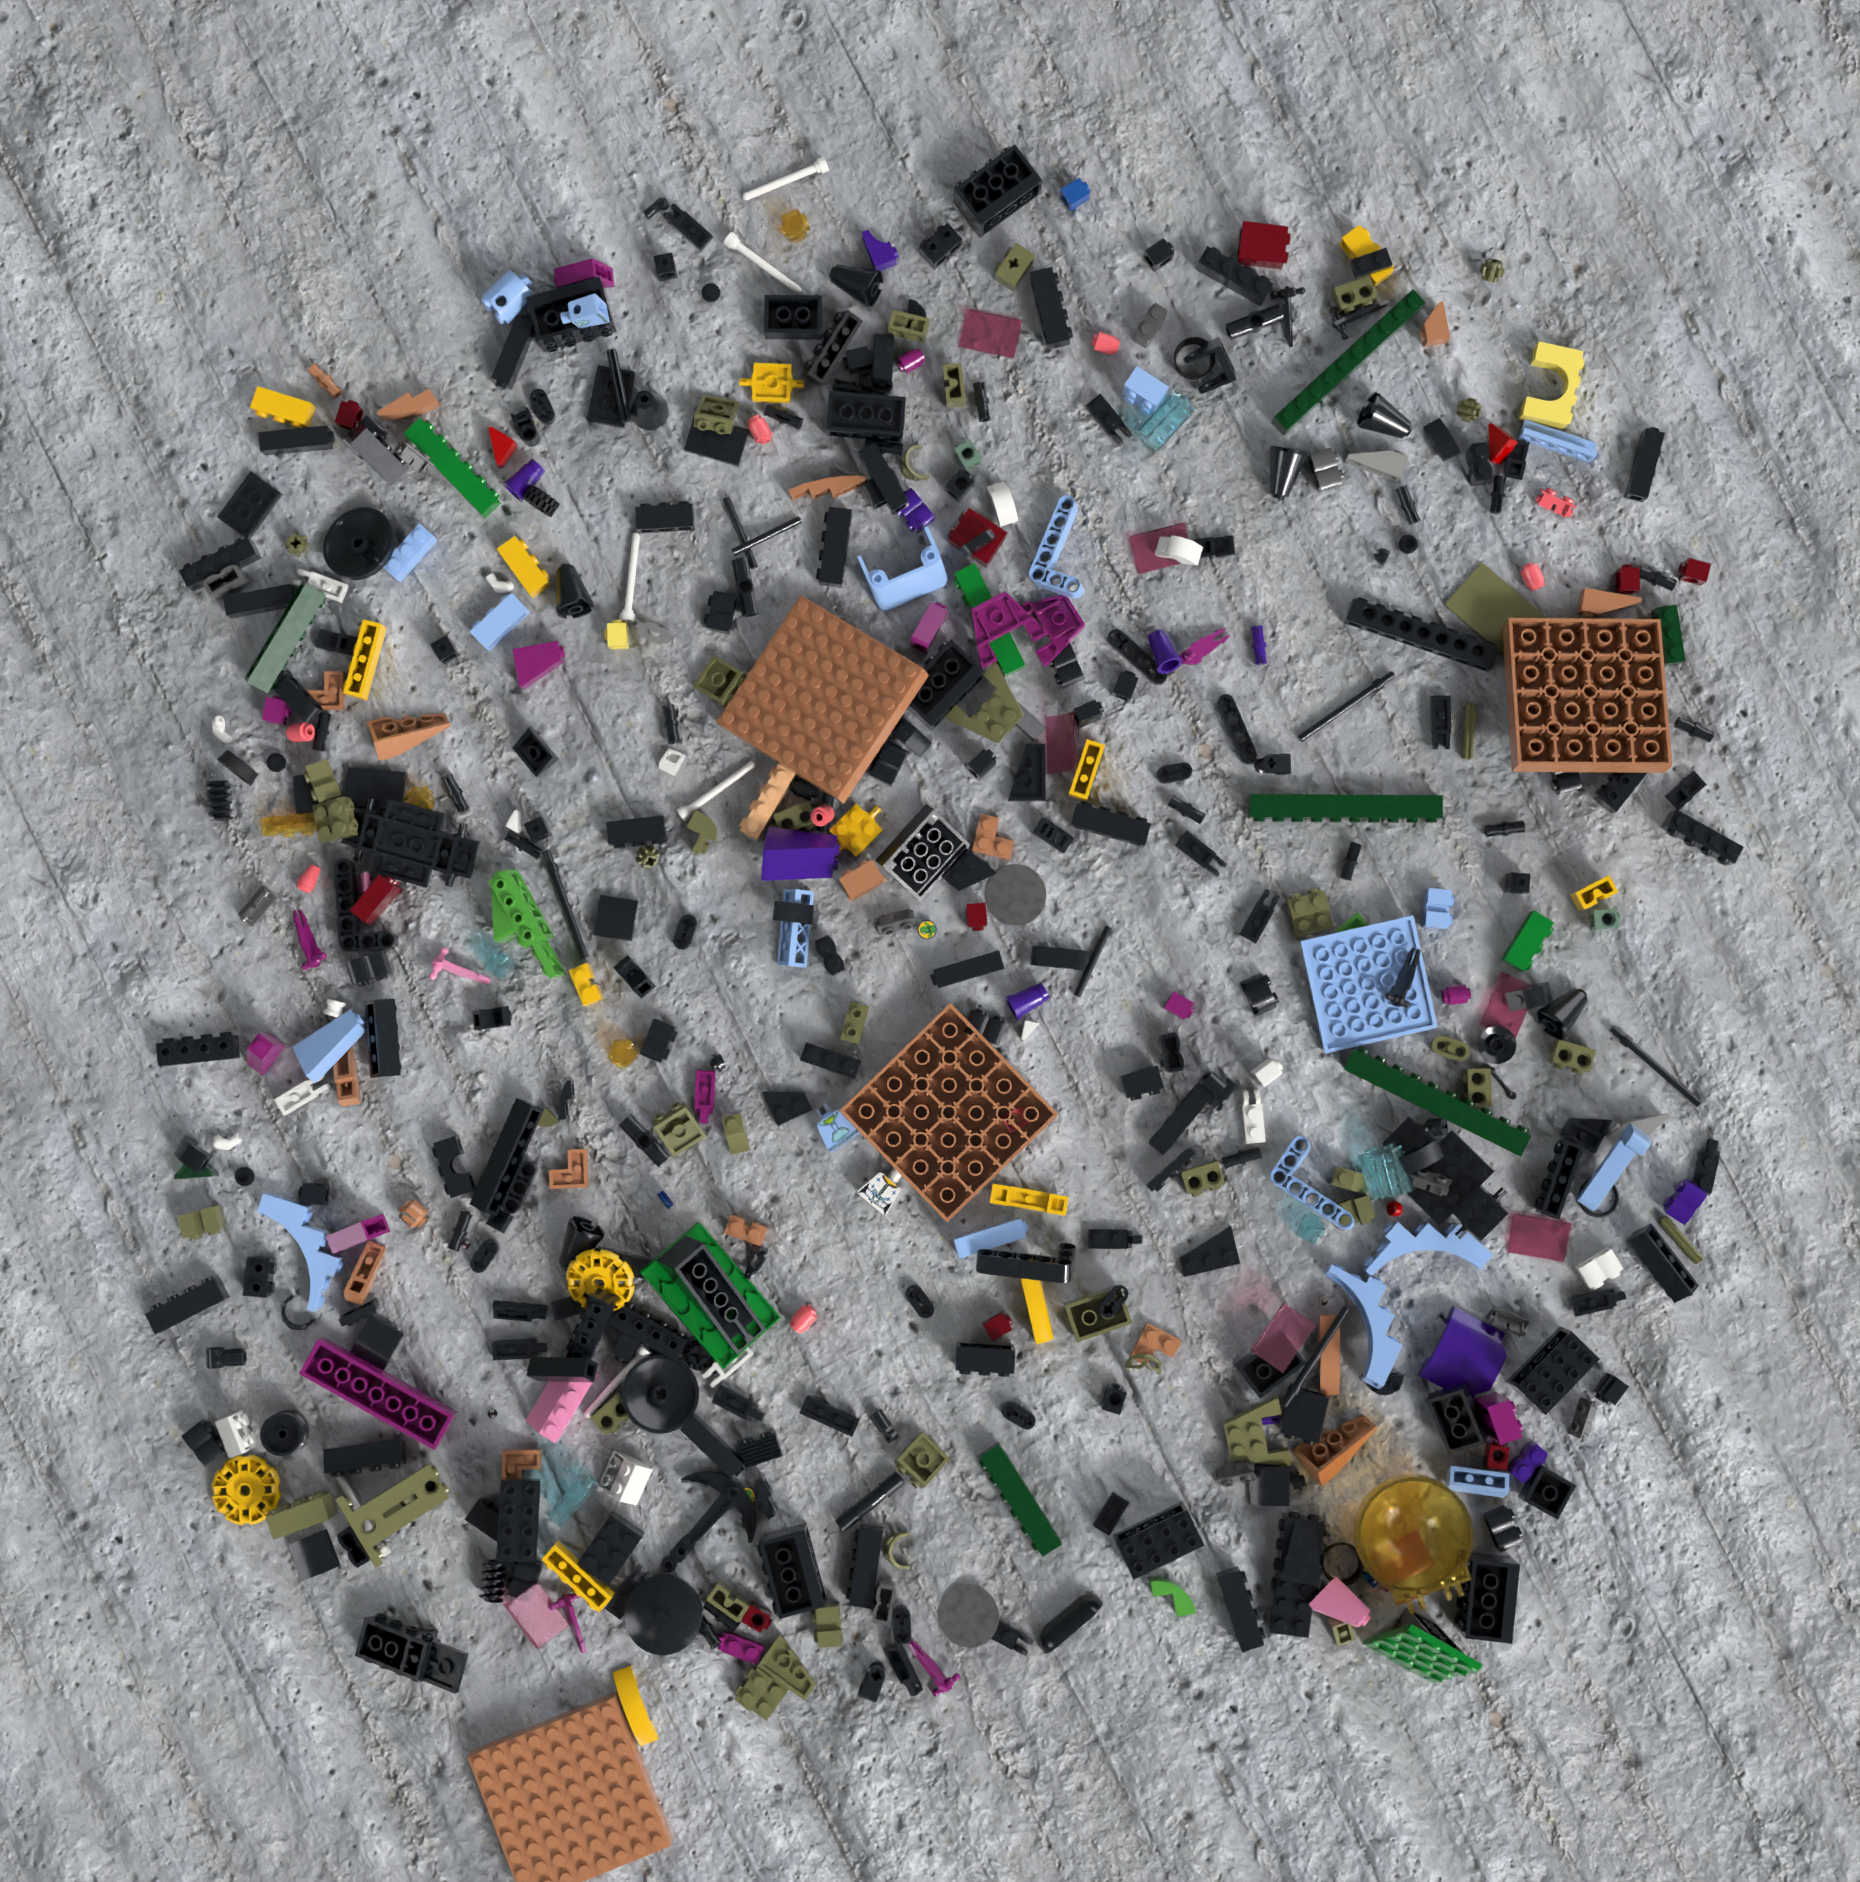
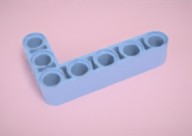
(1054, 551)
(1628, 1144)
(1306, 1190)

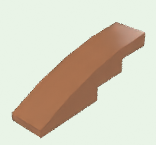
(835, 485)
(1330, 1358)

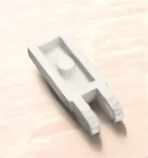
(332, 588)
(299, 1096)
(1253, 1118)
(724, 1373)

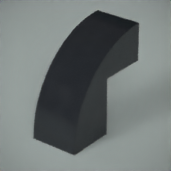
(192, 1155)

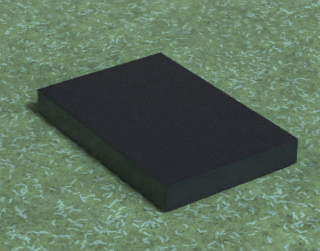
(603, 402)
(716, 446)
(249, 505)
(375, 784)

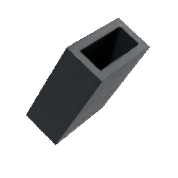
(1306, 1416)

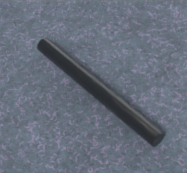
(739, 530)
(765, 536)
(1092, 962)

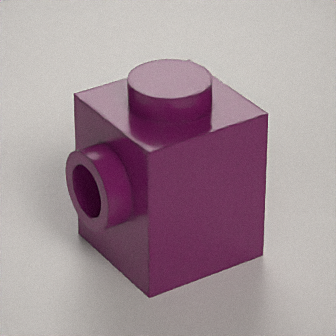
(276, 710)

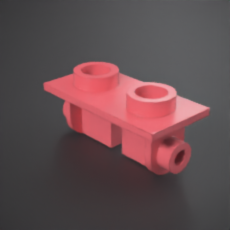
(1563, 505)

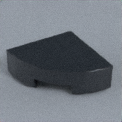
(916, 309)

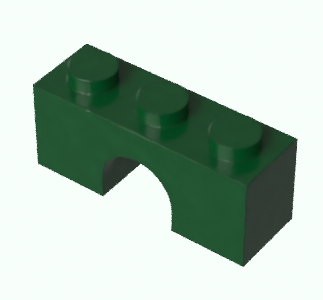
(1671, 634)

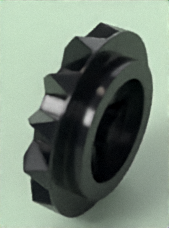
(691, 1360)

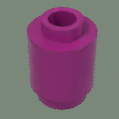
(910, 360)
(1455, 994)

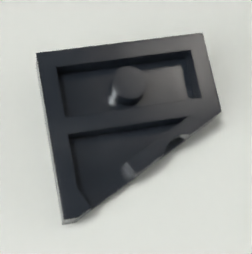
(968, 871)
(787, 1105)
(1586, 1132)

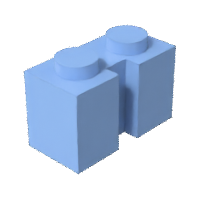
(1436, 908)

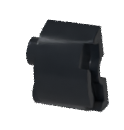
(1259, 994)
(1391, 1385)

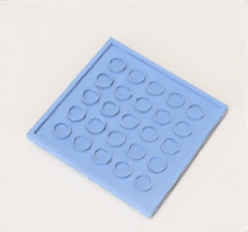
(1350, 979)

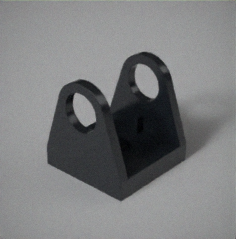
(1229, 373)

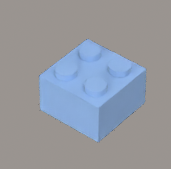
(1144, 391)

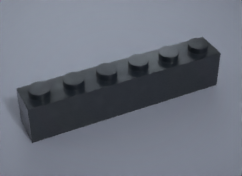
(506, 1156)

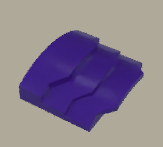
(1466, 1353)

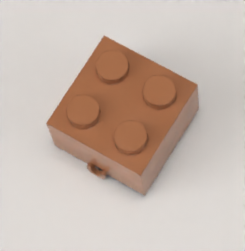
(862, 879)

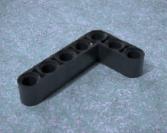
(343, 915)
(1207, 1087)
(1028, 1266)

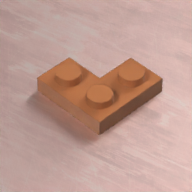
(332, 696)
(987, 843)
(577, 1173)
(1155, 1338)
(517, 1460)

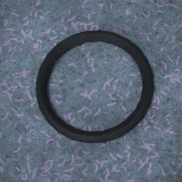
(1602, 1214)

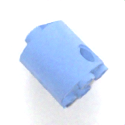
(512, 291)

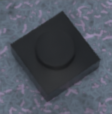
(500, 1221)

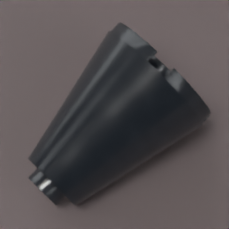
(858, 282)
(649, 410)
(1383, 418)
(1284, 470)
(571, 593)
(1562, 1013)
(579, 1238)

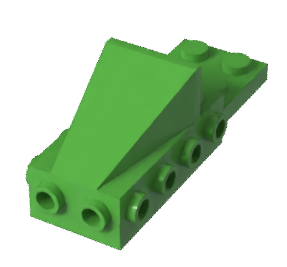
(520, 917)

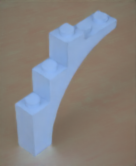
(1426, 1238)
(312, 1240)
(1377, 1320)

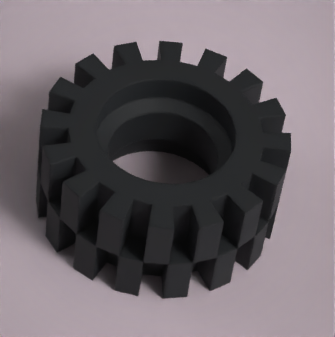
(541, 500)

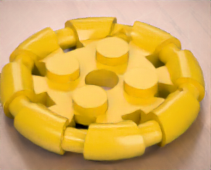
(603, 1271)
(254, 1481)

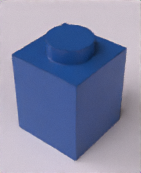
(1075, 194)

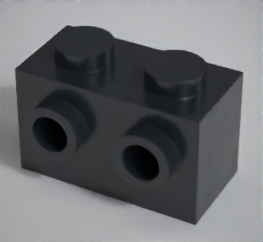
(940, 245)
(1141, 1082)
(259, 1276)

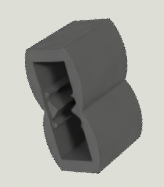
(1150, 325)
(1325, 470)
(222, 584)
(884, 1599)

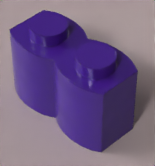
(917, 513)
(1684, 1201)
(1529, 1458)

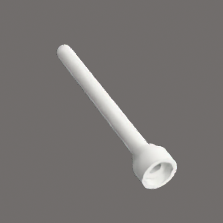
(818, 166)
(733, 242)
(627, 613)
(686, 811)
(642, 1352)
(366, 1524)

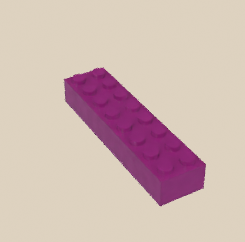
(378, 1393)

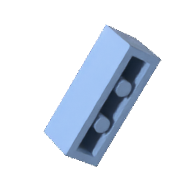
(410, 552)
(499, 621)
(1477, 1481)

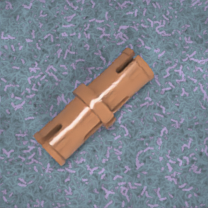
(324, 381)

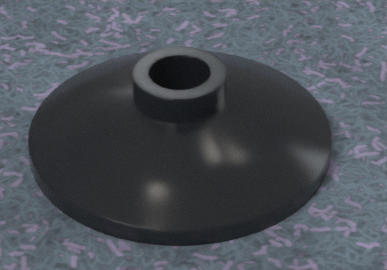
(1506, 1044)

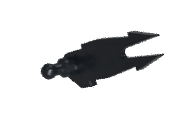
(1287, 293)
(1339, 322)
(1404, 981)

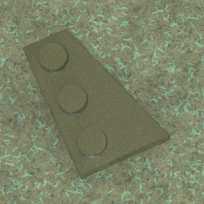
(786, 1668)

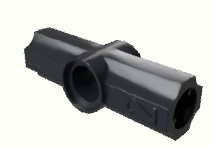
(1244, 326)
(743, 575)
(635, 1131)

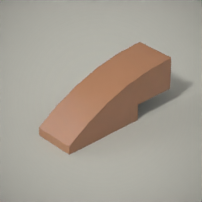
(409, 407)
(347, 1079)

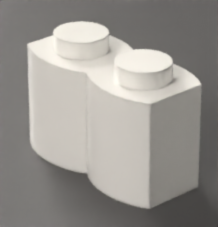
(1266, 1072)
(1599, 1268)

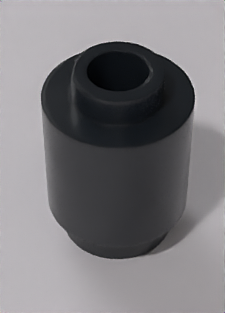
(804, 789)

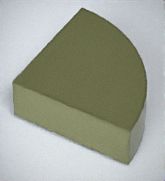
(547, 1119)

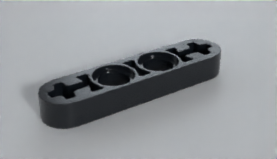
(1134, 660)
(1239, 728)

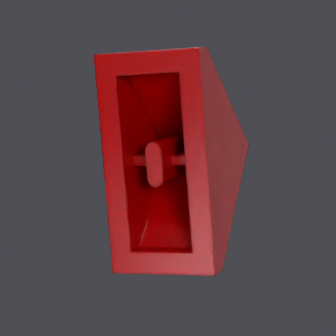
(1499, 444)
(502, 446)

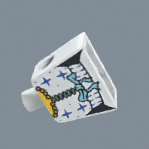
(881, 1190)

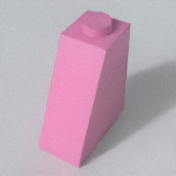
(1341, 1604)

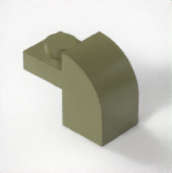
(705, 828)

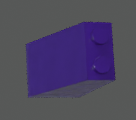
(798, 855)

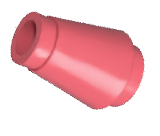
(308, 879)

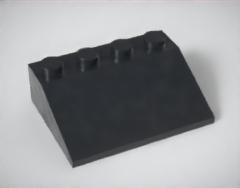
(923, 852)

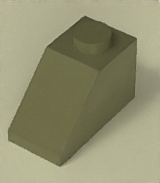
(1348, 1180)
(1342, 1632)

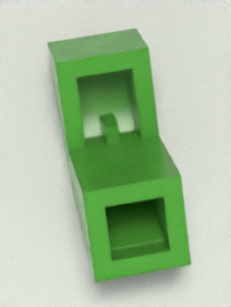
(1182, 1602)

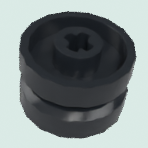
(283, 1444)

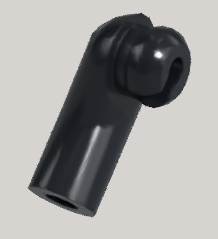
(659, 204)

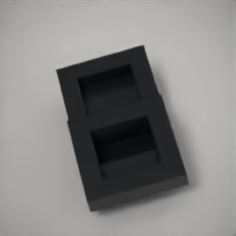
(1442, 439)
(1515, 461)
(1216, 547)
(336, 642)
(1685, 790)
(793, 912)
(567, 1093)
(1422, 1157)
(764, 1492)

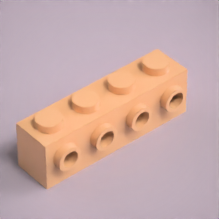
(767, 803)

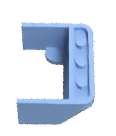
(908, 586)

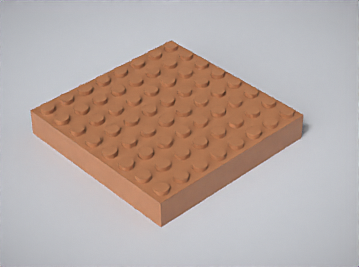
(1586, 695)
(822, 698)
(941, 1112)
(571, 1795)

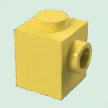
(617, 635)

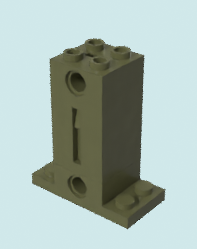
(394, 1508)

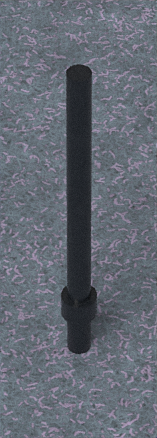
(1377, 685)
(553, 869)
(1628, 1042)
(1294, 1388)

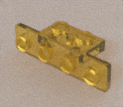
(289, 825)

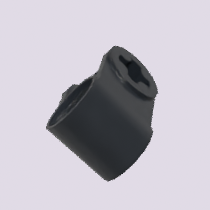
(525, 424)
(1273, 764)
(872, 1684)

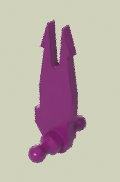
(1201, 648)
(307, 942)
(565, 1601)
(944, 1684)

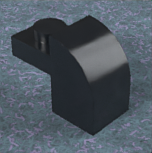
(634, 976)
(1529, 997)
(492, 1018)

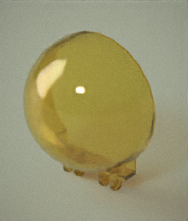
(1414, 1538)

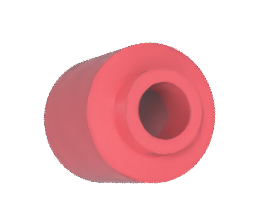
(1105, 343)
(759, 429)
(1532, 576)
(300, 732)
(822, 815)
(803, 1318)

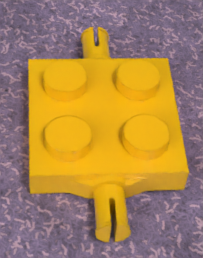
(771, 383)
(857, 829)

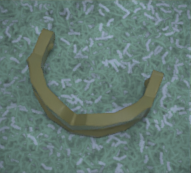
(904, 463)
(1129, 1362)
(889, 1547)

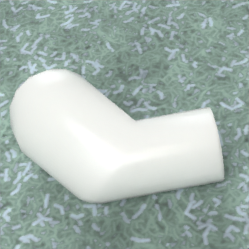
(226, 1144)

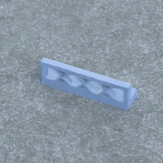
(1557, 441)
(788, 941)

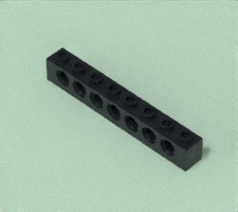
(1447, 650)

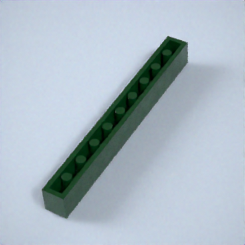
(1348, 362)
(1345, 807)
(1441, 1103)

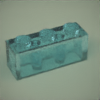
(1165, 421)

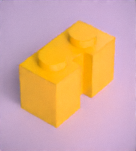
(1598, 889)
(582, 979)

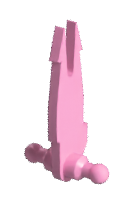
(441, 963)

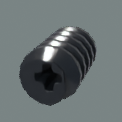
(219, 800)
(493, 1581)

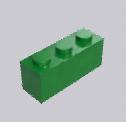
(1528, 941)

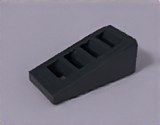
(1042, 822)

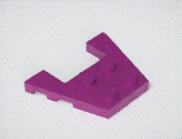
(998, 618)
(1061, 622)

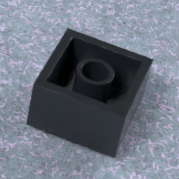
(1547, 1491)

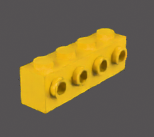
(364, 660)
(583, 1583)

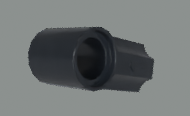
(219, 1357)

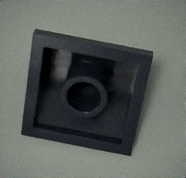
(535, 752)

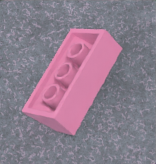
(557, 1407)

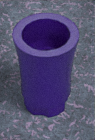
(528, 475)
(1163, 652)
(1026, 1000)

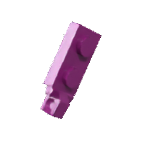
(705, 1094)
(740, 1647)

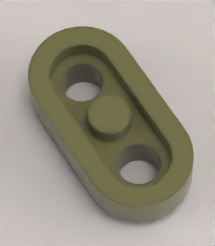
(1449, 1048)

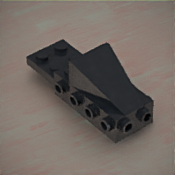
(1296, 1573)
(411, 1652)

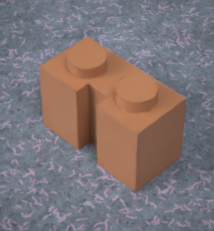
(739, 1229)

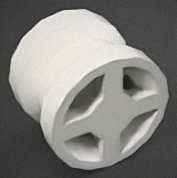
(334, 1008)

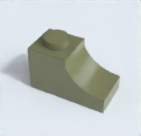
(736, 1133)

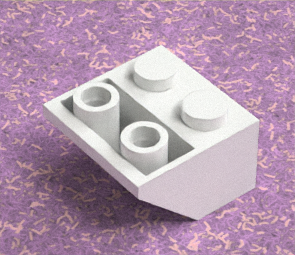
(236, 1434)
(625, 1478)

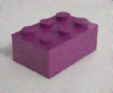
(1499, 1418)

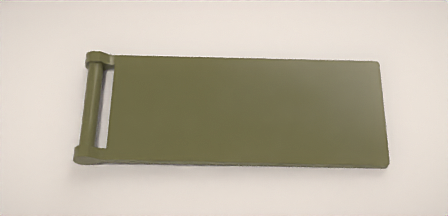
(1487, 603)

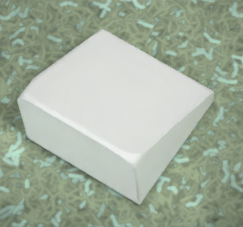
(671, 761)
(514, 822)
(1027, 1028)

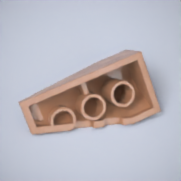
(399, 735)
(1335, 1449)

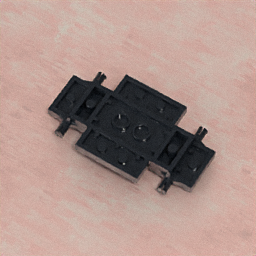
(411, 843)
(1466, 1198)

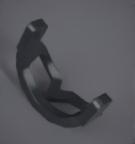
(750, 1270)
(289, 1324)

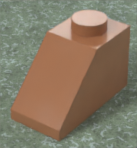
(1435, 329)

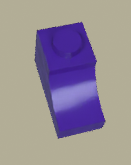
(880, 253)

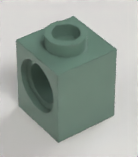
(967, 463)
(1596, 922)

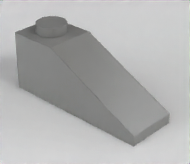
(1382, 463)
(1645, 1124)

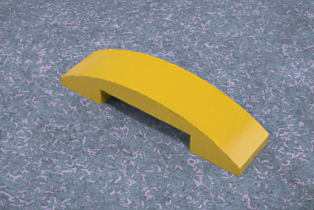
(1029, 1199)
(634, 1706)

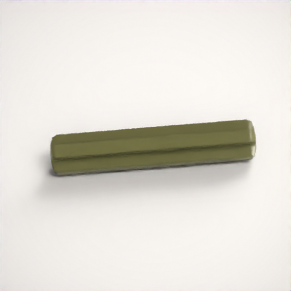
(1469, 731)
(1680, 1240)

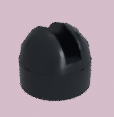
(1382, 555)

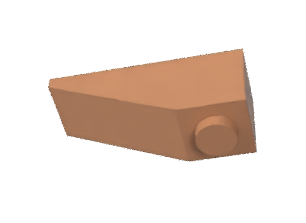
(1597, 602)
(364, 1274)

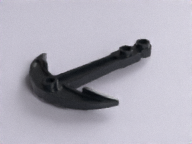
(725, 1500)

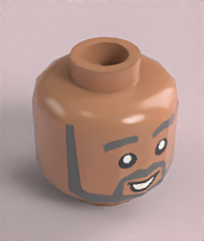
(413, 1213)

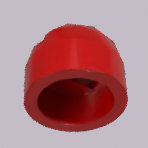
(1390, 1208)

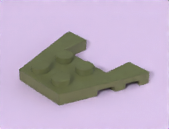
(996, 715)
(1247, 1436)

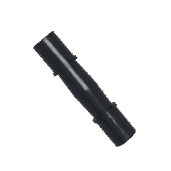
(870, 1501)

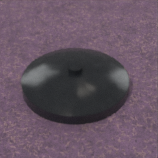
(359, 543)
(660, 1394)
(663, 1614)

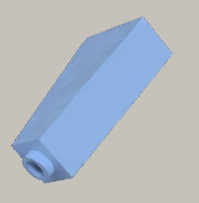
(328, 1044)
(990, 1237)

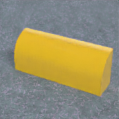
(1037, 1310)

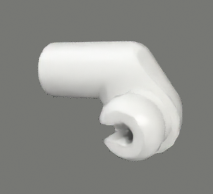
(499, 586)
(218, 729)

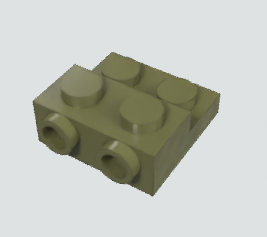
(716, 414)
(719, 681)
(335, 819)
(1309, 912)
(678, 1128)
(921, 1461)
(760, 1693)

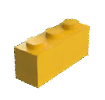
(1359, 243)
(282, 408)
(524, 566)
(1086, 770)

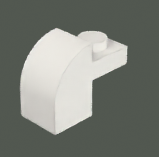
(1002, 503)
(1179, 549)

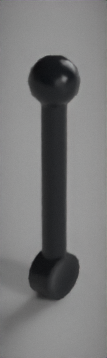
(1511, 1095)

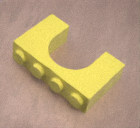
(1566, 364)

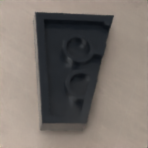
(1030, 776)
(1213, 1254)

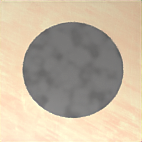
(1015, 895)
(968, 1615)

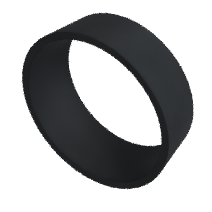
(1189, 341)
(238, 767)
(1352, 1579)

